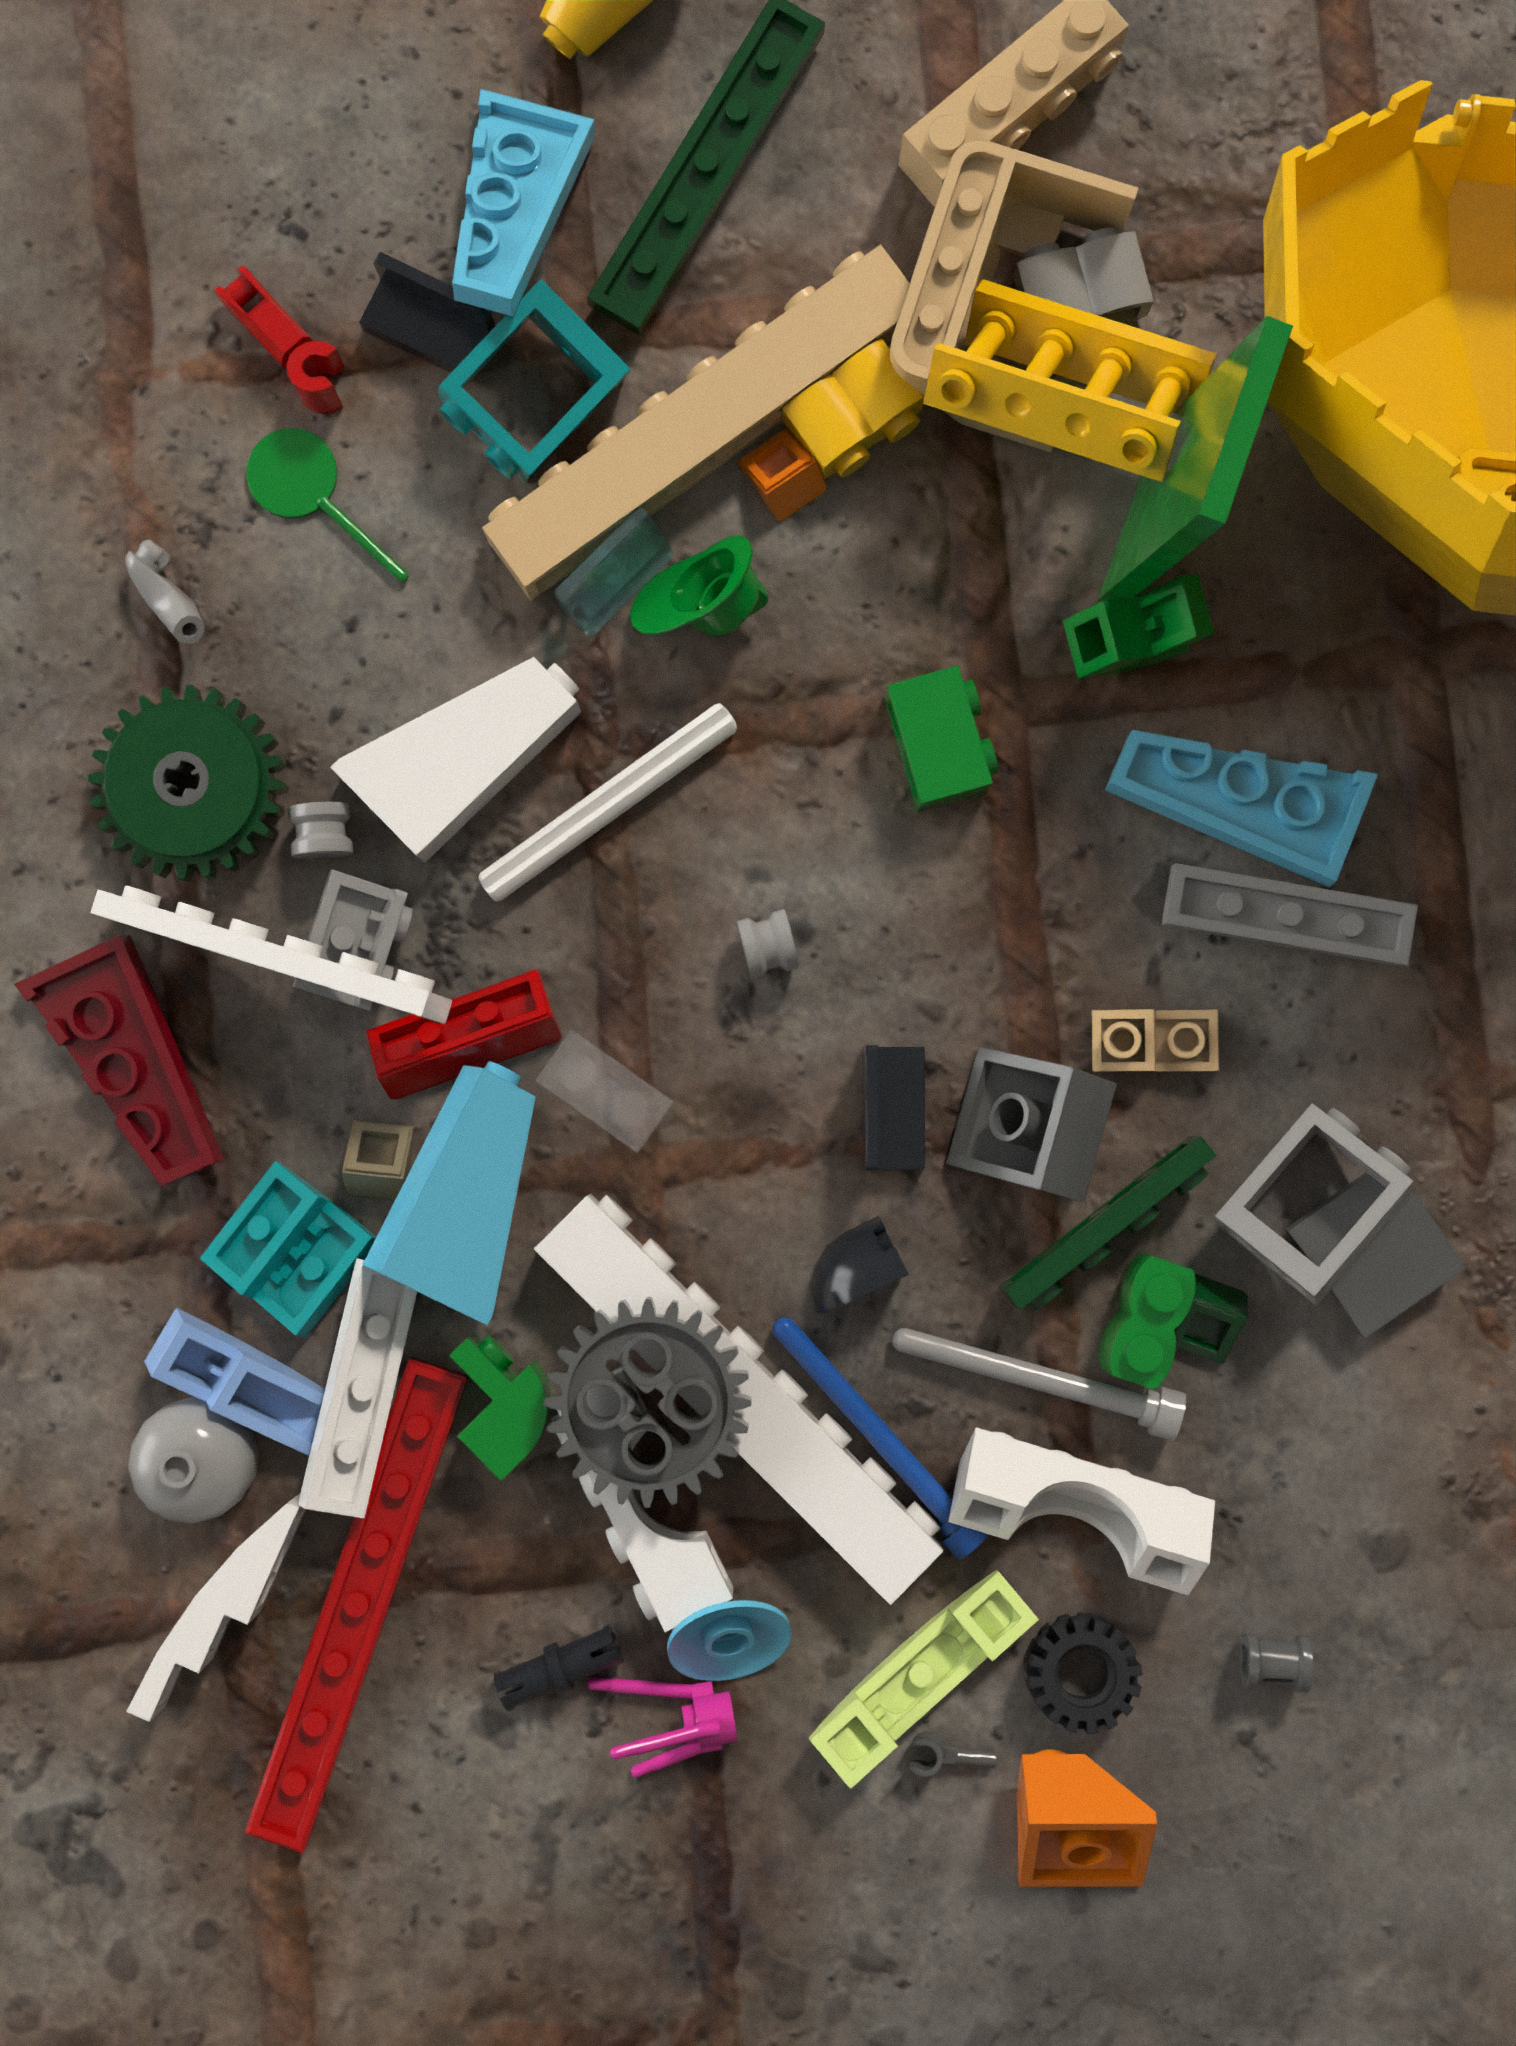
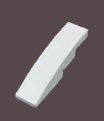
(232, 1592)

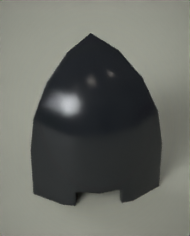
(855, 1266)

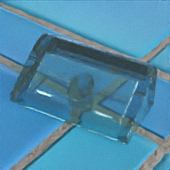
(614, 572)

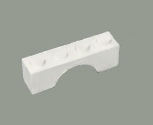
(1154, 1526)
(674, 1567)

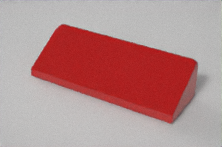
(479, 1029)

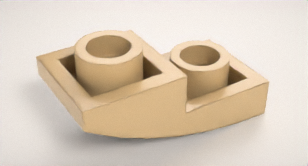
(1155, 1040)

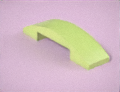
(919, 1675)

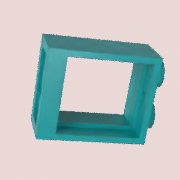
(573, 339)

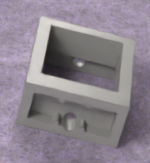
(1277, 1253)

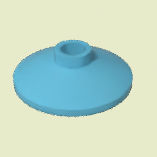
(729, 1640)

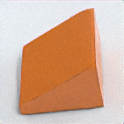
(783, 474)

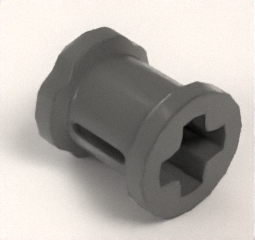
(1276, 1662)

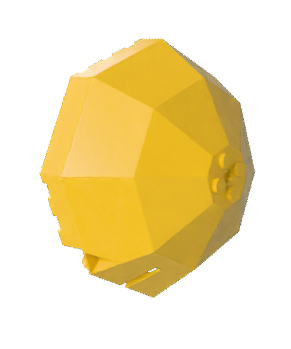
(1404, 330)

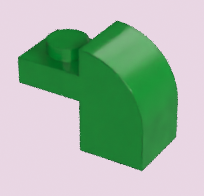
(1138, 630)
(515, 1417)

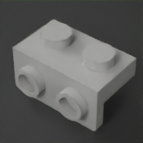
(359, 921)

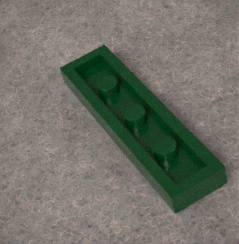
(1129, 1208)

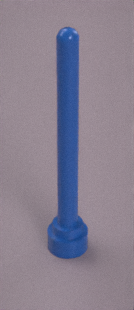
(956, 1538)

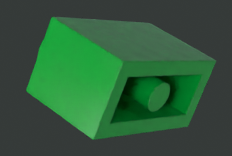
(940, 737)

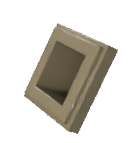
(377, 1159)

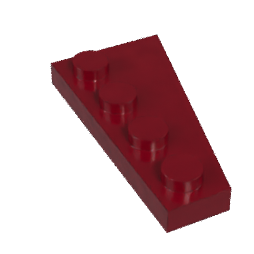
(120, 1039)

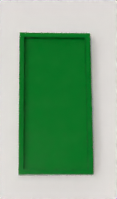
(1204, 466)

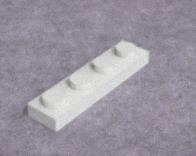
(358, 1394)

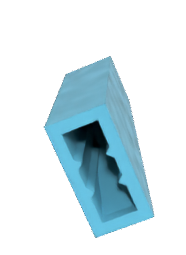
(460, 1195)

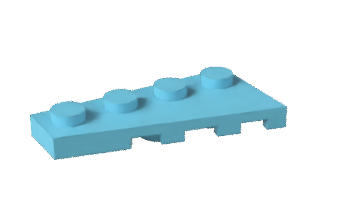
(515, 192)
(1264, 806)

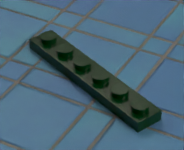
(706, 164)

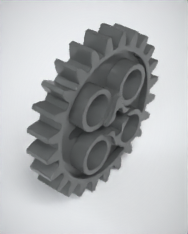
(606, 1441)

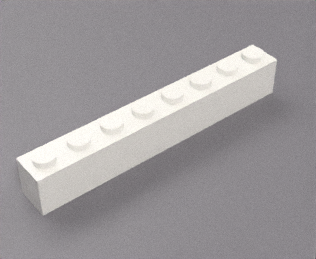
(784, 1440)

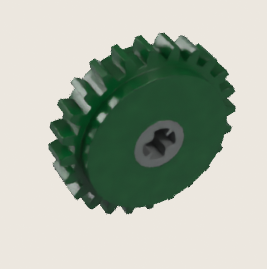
(182, 742)

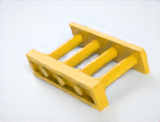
(1080, 348)

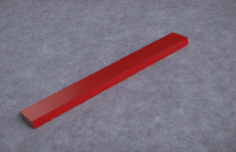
(356, 1607)

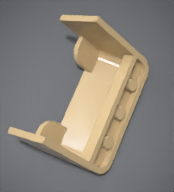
(988, 206)

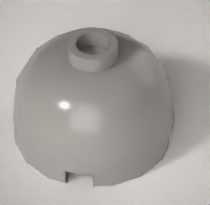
(192, 1462)

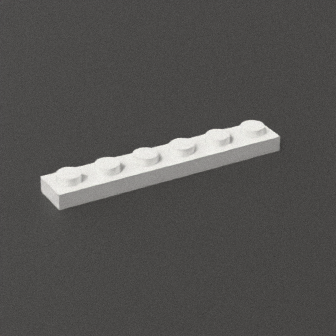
(296, 958)

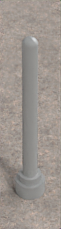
(1157, 1410)

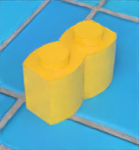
(853, 411)

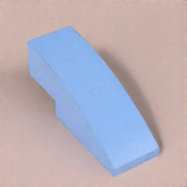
(237, 1380)

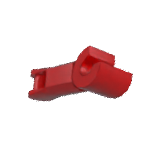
(285, 342)

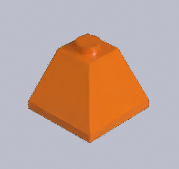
(1079, 1825)

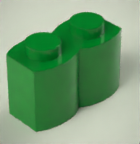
(1141, 1335)

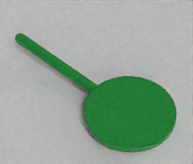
(295, 476)

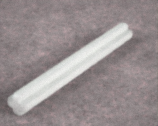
(607, 802)

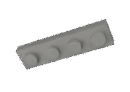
(1289, 915)

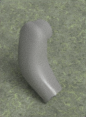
(161, 595)

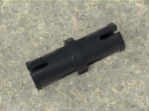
(558, 1668)

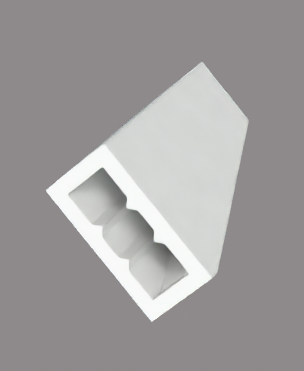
(458, 756)

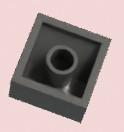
(1031, 1123)

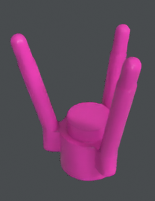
(706, 1722)

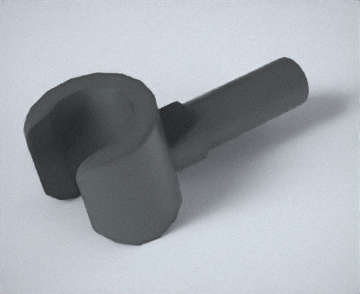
(948, 1755)

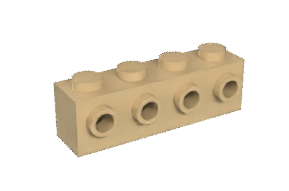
(1017, 89)

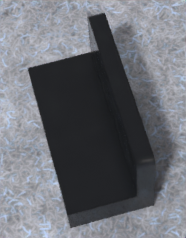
(422, 316)
(893, 1108)

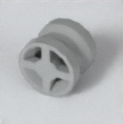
(320, 830)
(768, 944)

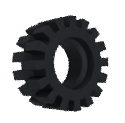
(1109, 1699)

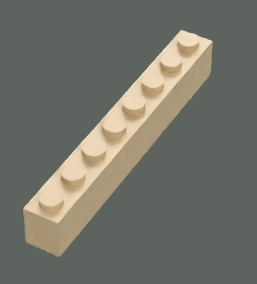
(696, 426)

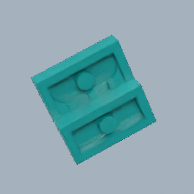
(289, 1249)

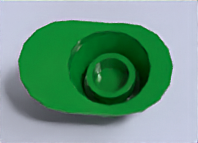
(705, 591)

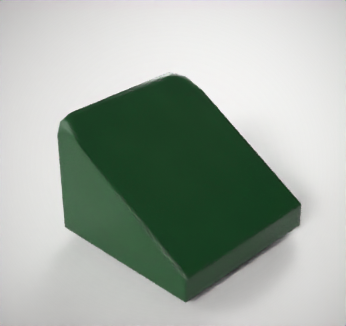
(1213, 1320)

